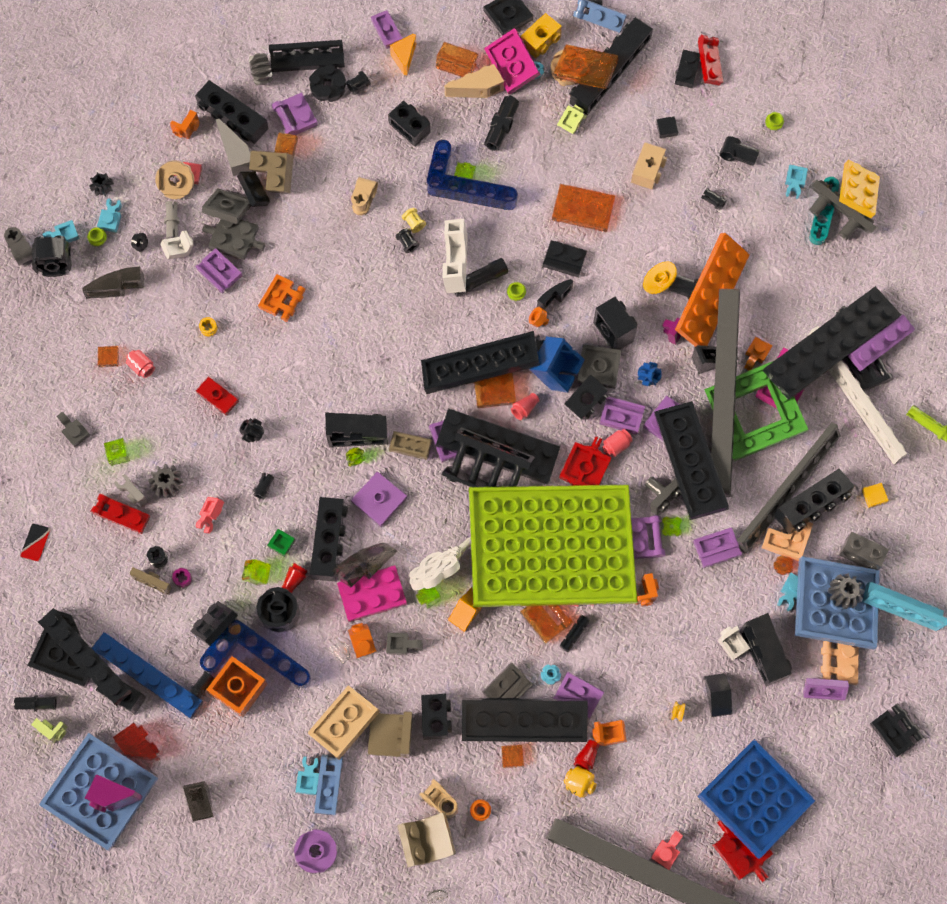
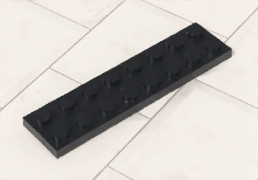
(831, 343)

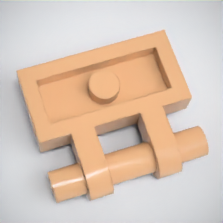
(846, 662)

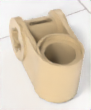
(363, 195)
(437, 796)

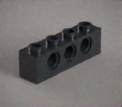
(212, 93)
(835, 482)
(327, 508)

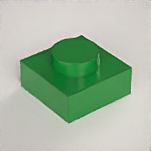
(281, 542)

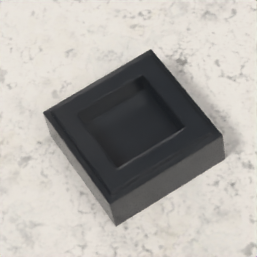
(667, 127)

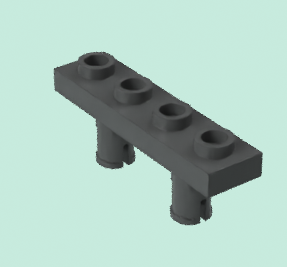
(827, 197)
(664, 494)

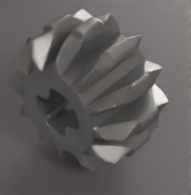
(260, 69)
(165, 488)
(838, 592)

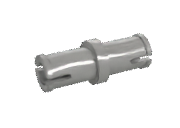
(171, 220)

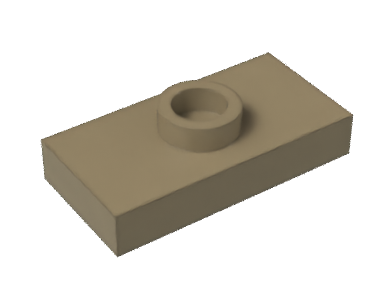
(410, 445)
(151, 580)

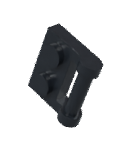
(868, 377)

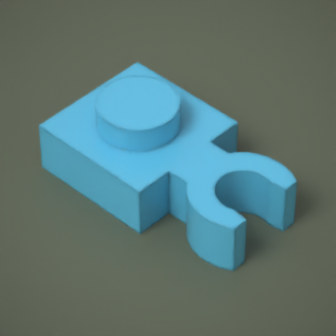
(796, 179)
(110, 218)
(65, 229)
(790, 591)
(307, 780)

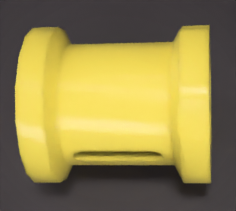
(414, 220)

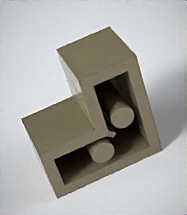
(278, 169)

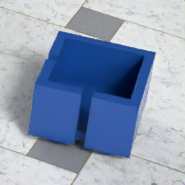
(557, 357)

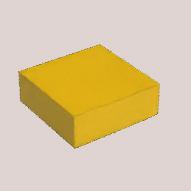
(875, 495)

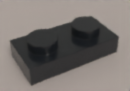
(687, 69)
(253, 188)

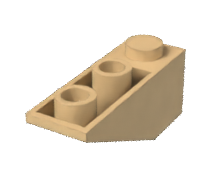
(476, 85)

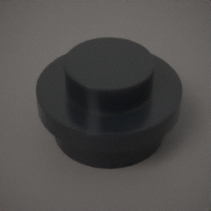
(139, 241)

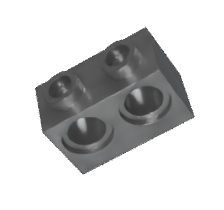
(863, 551)

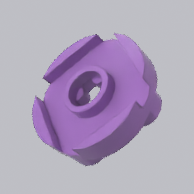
(311, 840)

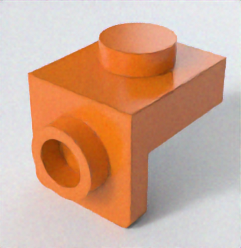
(187, 127)
(650, 588)
(361, 640)
(609, 733)

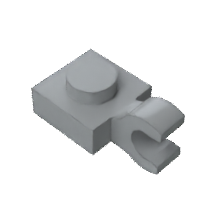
(134, 494)

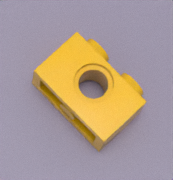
(545, 27)

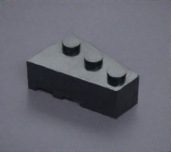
(355, 429)
(766, 649)

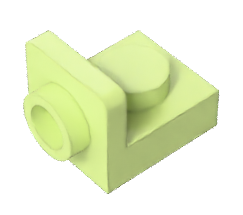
(571, 118)
(46, 729)

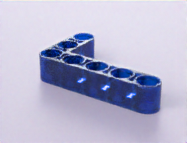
(464, 184)
(257, 650)

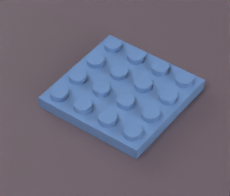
(818, 615)
(68, 792)

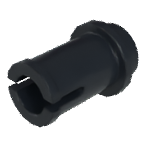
(714, 199)
(263, 486)
(202, 684)

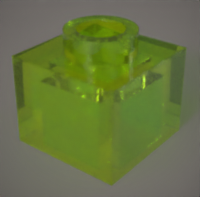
(465, 170)
(117, 457)
(256, 572)
(428, 597)

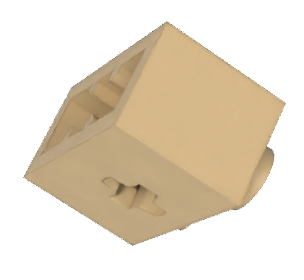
(649, 156)

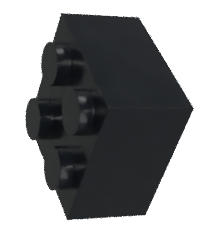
(615, 323)

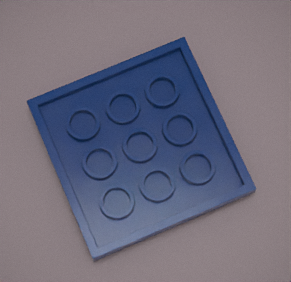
(756, 798)

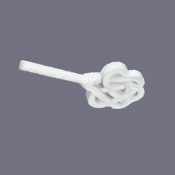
(437, 567)

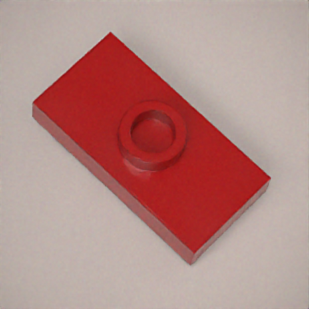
(217, 396)

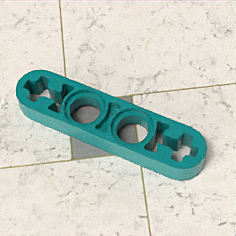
(827, 212)

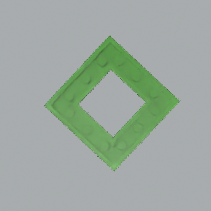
(790, 425)

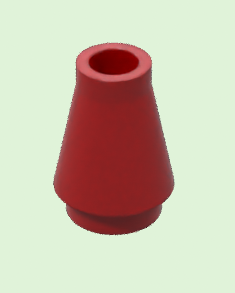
(294, 577)
(587, 755)

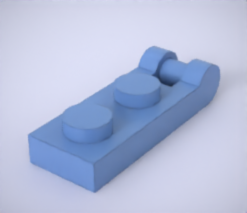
(600, 15)
(328, 786)

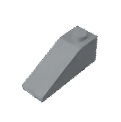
(236, 149)

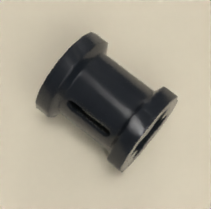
(358, 82)
(407, 240)
(159, 562)

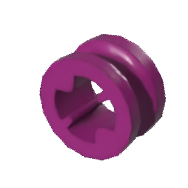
(187, 574)

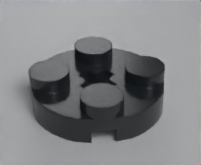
(324, 74)

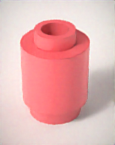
(140, 363)
(617, 443)

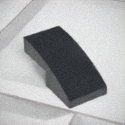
(558, 292)

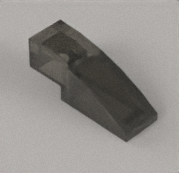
(115, 283)
(363, 563)

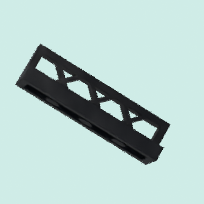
(307, 57)

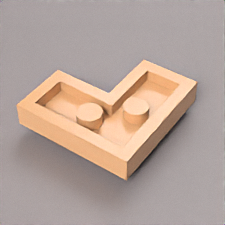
(785, 544)

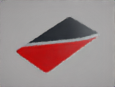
(35, 542)

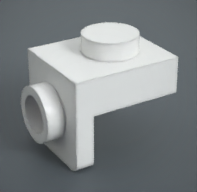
(177, 246)
(733, 642)

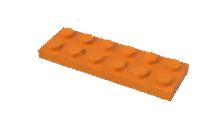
(720, 272)

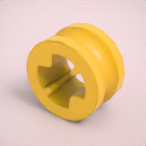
(210, 332)
(678, 711)

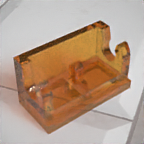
(456, 60)

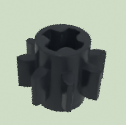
(100, 189)
(251, 430)

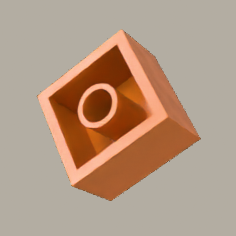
(237, 686)

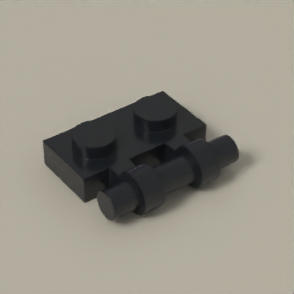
(892, 733)

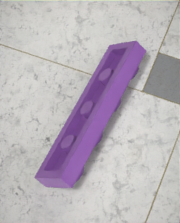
(881, 343)

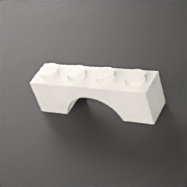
(456, 251)

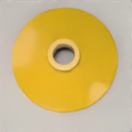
(660, 278)

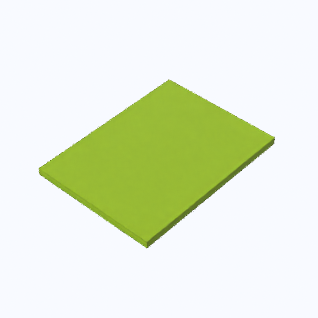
(551, 546)

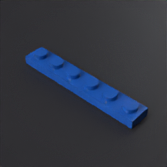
(147, 675)

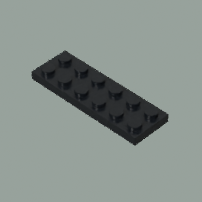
(480, 362)
(544, 452)
(691, 460)
(524, 720)

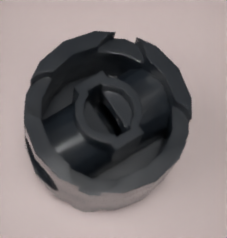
(51, 256)
(278, 609)

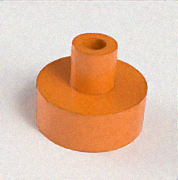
(538, 317)

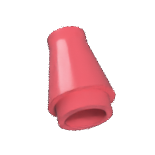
(523, 407)

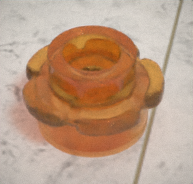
(778, 565)

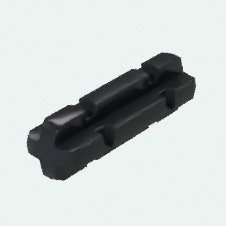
(574, 633)

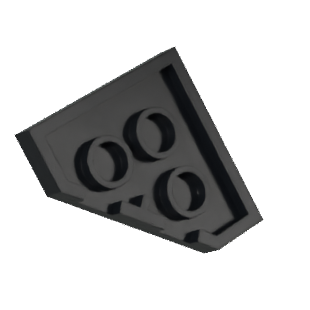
(53, 660)

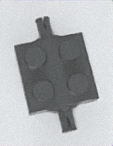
(234, 238)

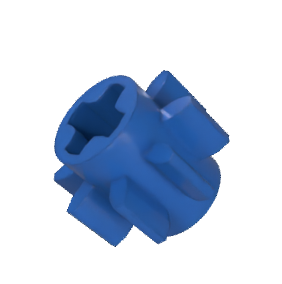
(649, 374)

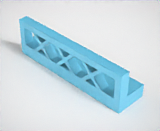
(904, 606)

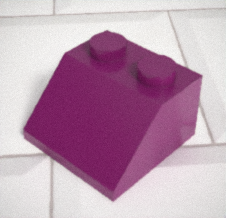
(110, 795)

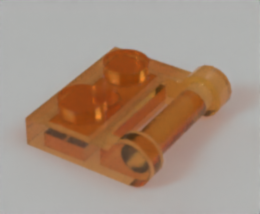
(543, 623)

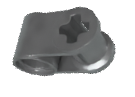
(19, 247)

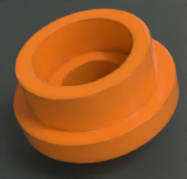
(480, 803)

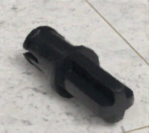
(35, 703)

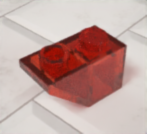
(135, 745)

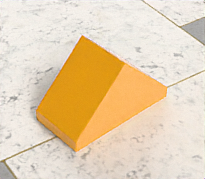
(403, 52)
(464, 611)

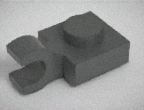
(73, 430)
(399, 644)

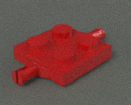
(585, 465)
(738, 856)

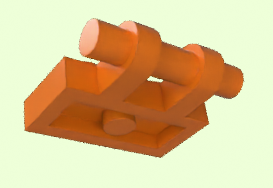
(276, 295)

